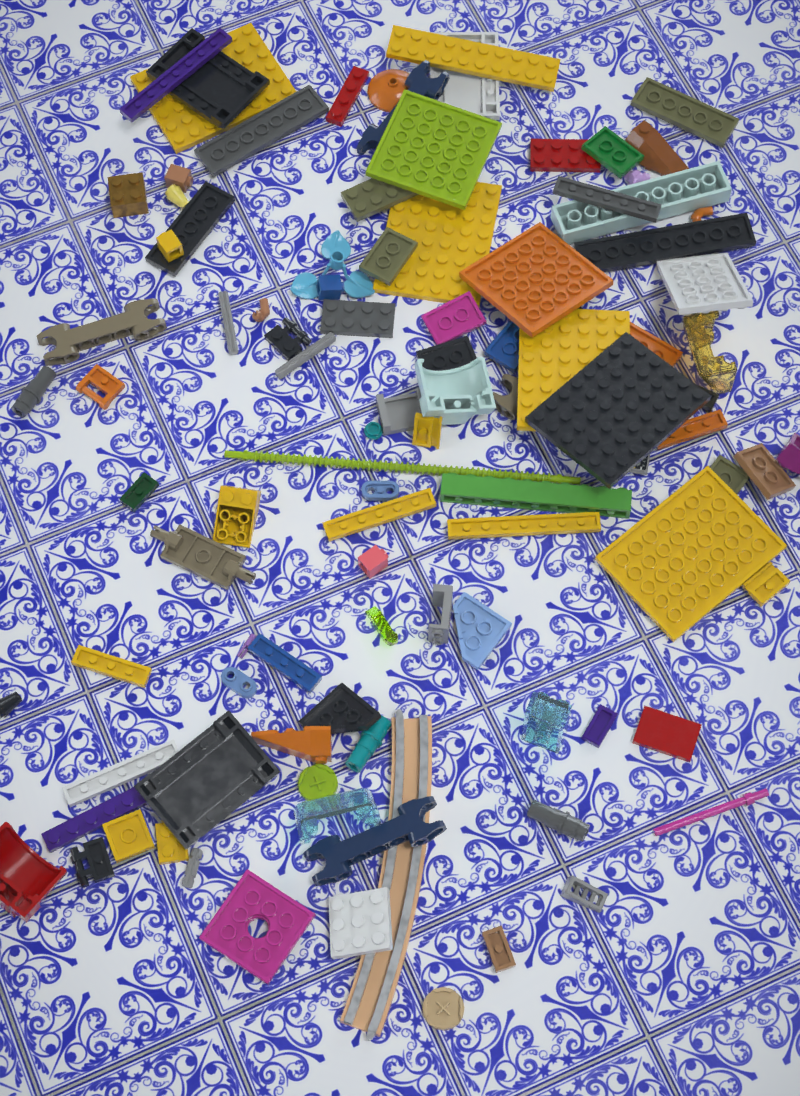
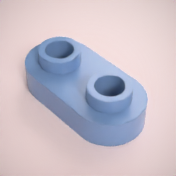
(380, 490)
(238, 681)

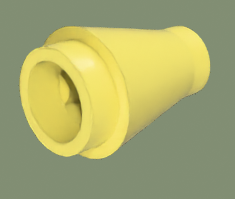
(176, 196)

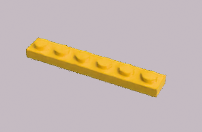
(379, 514)

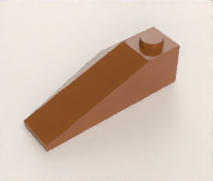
(656, 151)

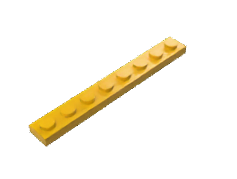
(523, 525)

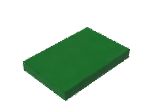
(612, 152)

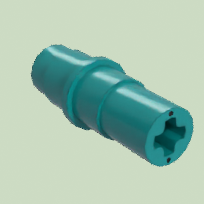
(367, 744)

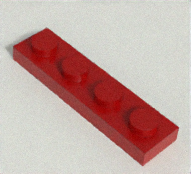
(347, 96)

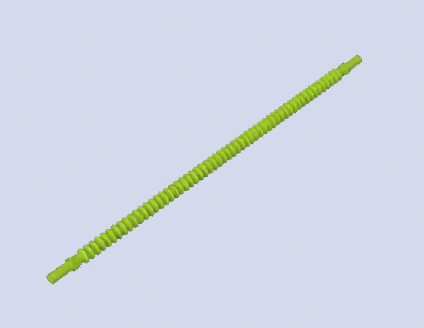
(246, 455)

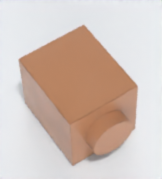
(179, 176)

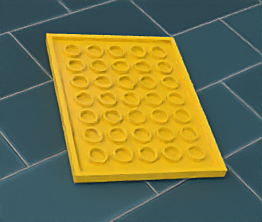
(187, 128)
(447, 244)
(562, 352)
(690, 553)

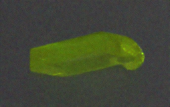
(382, 626)

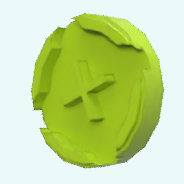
(317, 782)

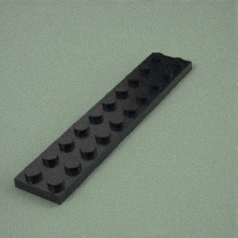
(668, 242)

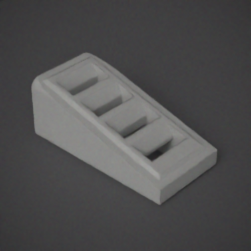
(581, 900)

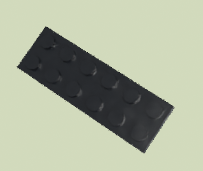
(193, 225)

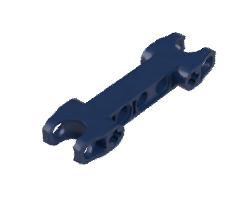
(417, 83)
(343, 854)

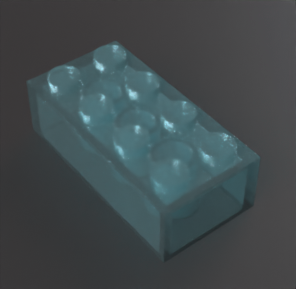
(546, 722)

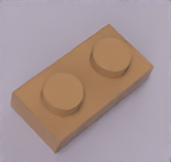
(498, 949)

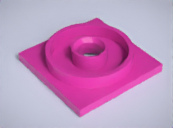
(254, 900)

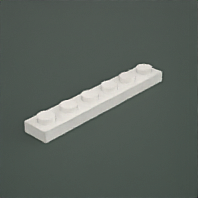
(119, 773)

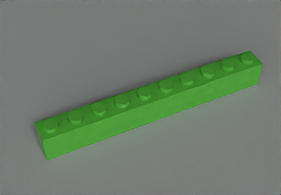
(535, 495)

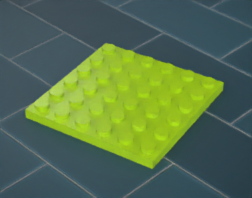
(434, 149)

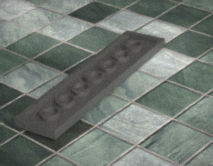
(261, 130)

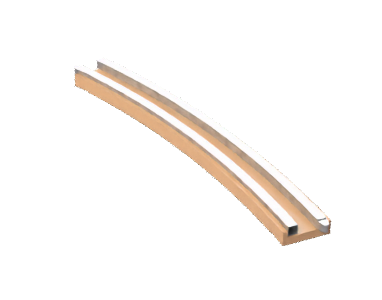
(401, 874)

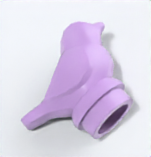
(636, 176)

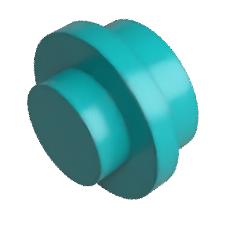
(373, 430)

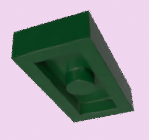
(139, 492)

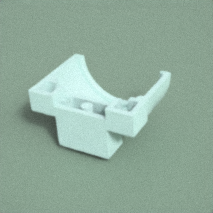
(455, 392)

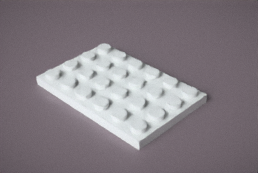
(704, 284)

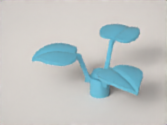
(337, 250)

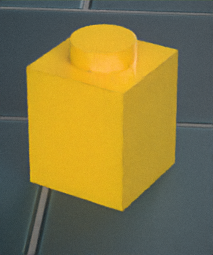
(169, 245)

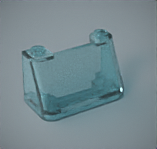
(356, 800)

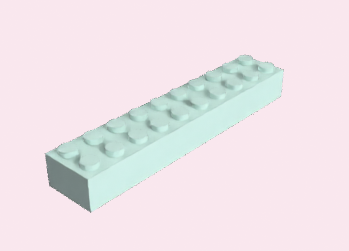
(676, 192)

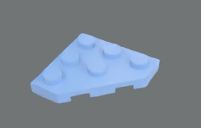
(477, 629)

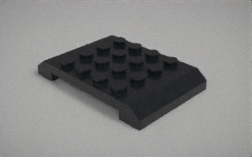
(217, 88)
(207, 780)

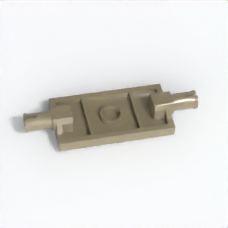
(202, 556)

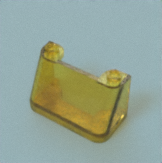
(713, 370)

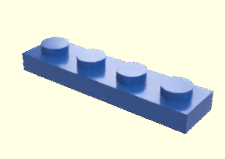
(285, 663)

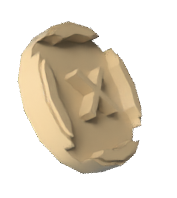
(443, 1008)

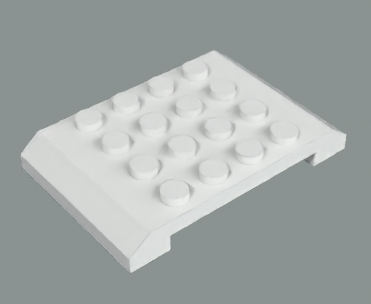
(470, 91)

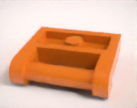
(104, 382)

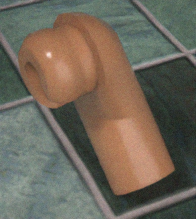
(264, 311)

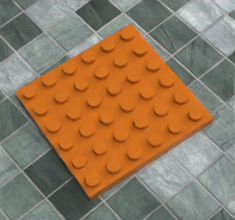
(536, 279)

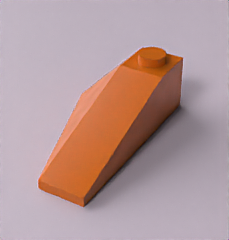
(310, 744)

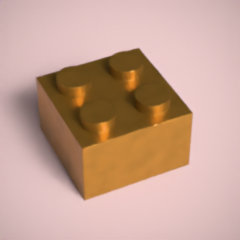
(128, 195)

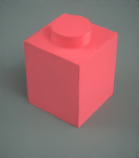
(373, 561)

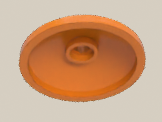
(385, 94)

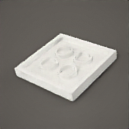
(360, 923)

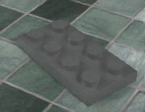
(358, 318)

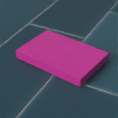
(454, 319)

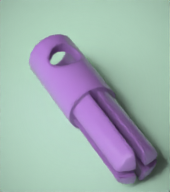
(250, 639)

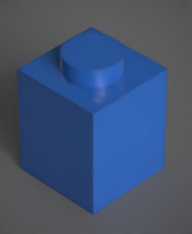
(329, 287)

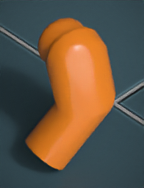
(701, 212)

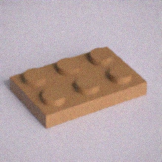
(764, 471)

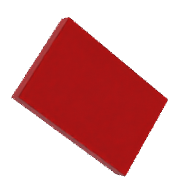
(667, 733)

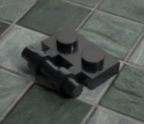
(285, 344)
(98, 860)

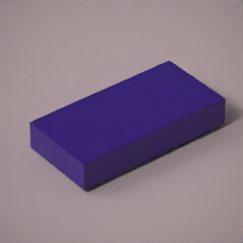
(599, 726)

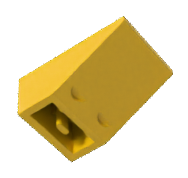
(236, 515)

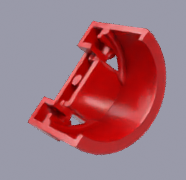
(23, 875)

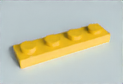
(111, 666)

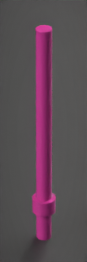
(747, 798)

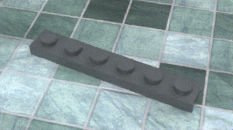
(607, 199)

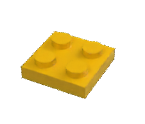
(128, 836)

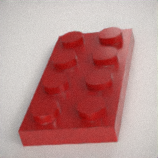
(561, 156)

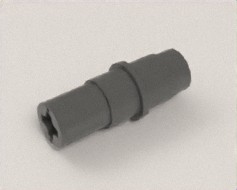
(33, 391)
(558, 820)

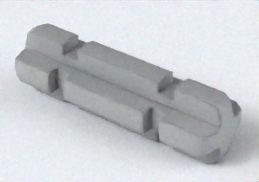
(192, 867)

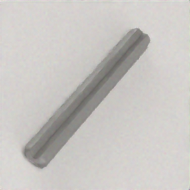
(228, 323)
(305, 355)

